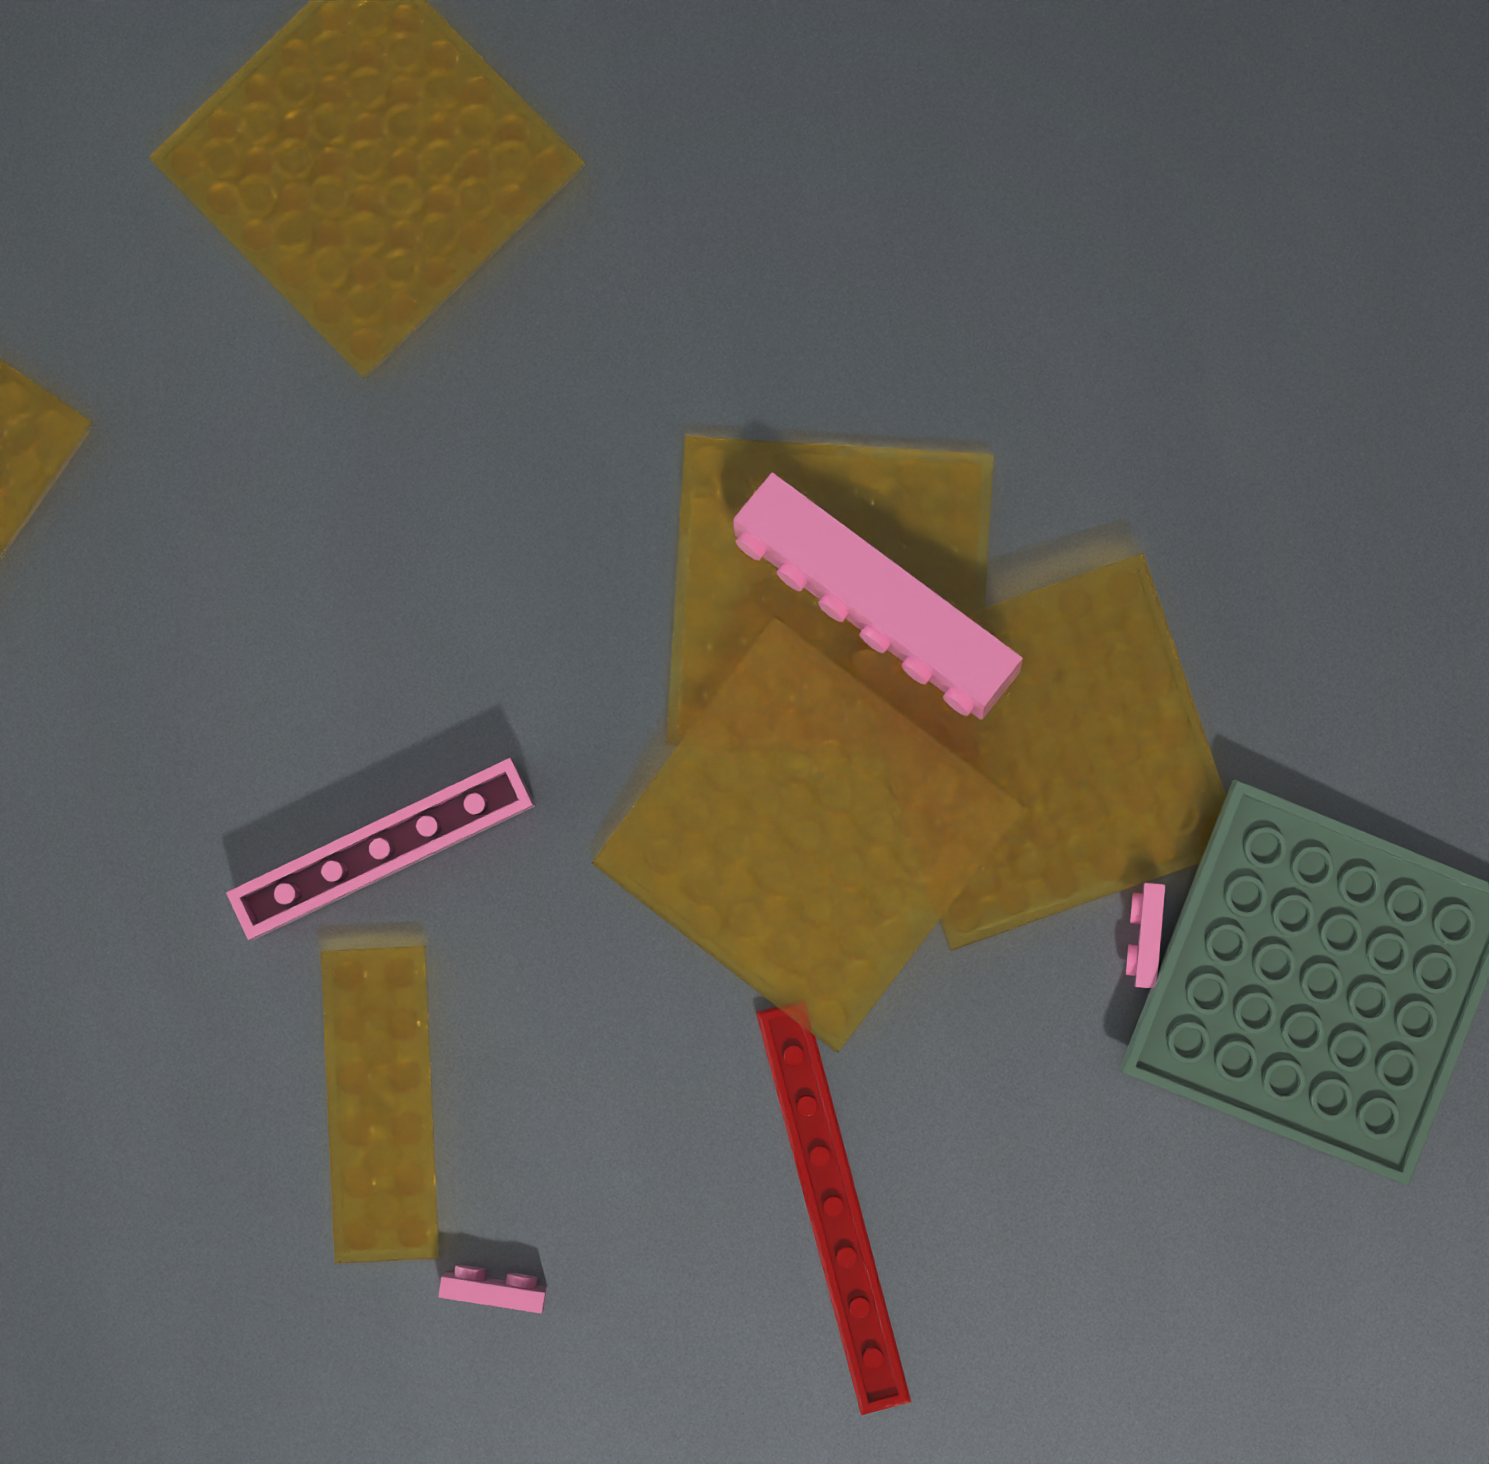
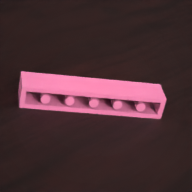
(876, 597)
(380, 849)

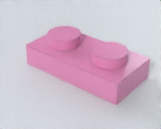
(1144, 957)
(472, 1286)

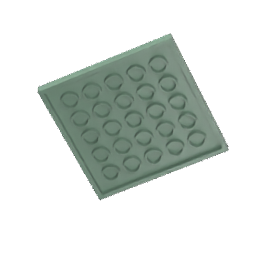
(1317, 983)

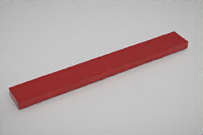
(834, 1212)

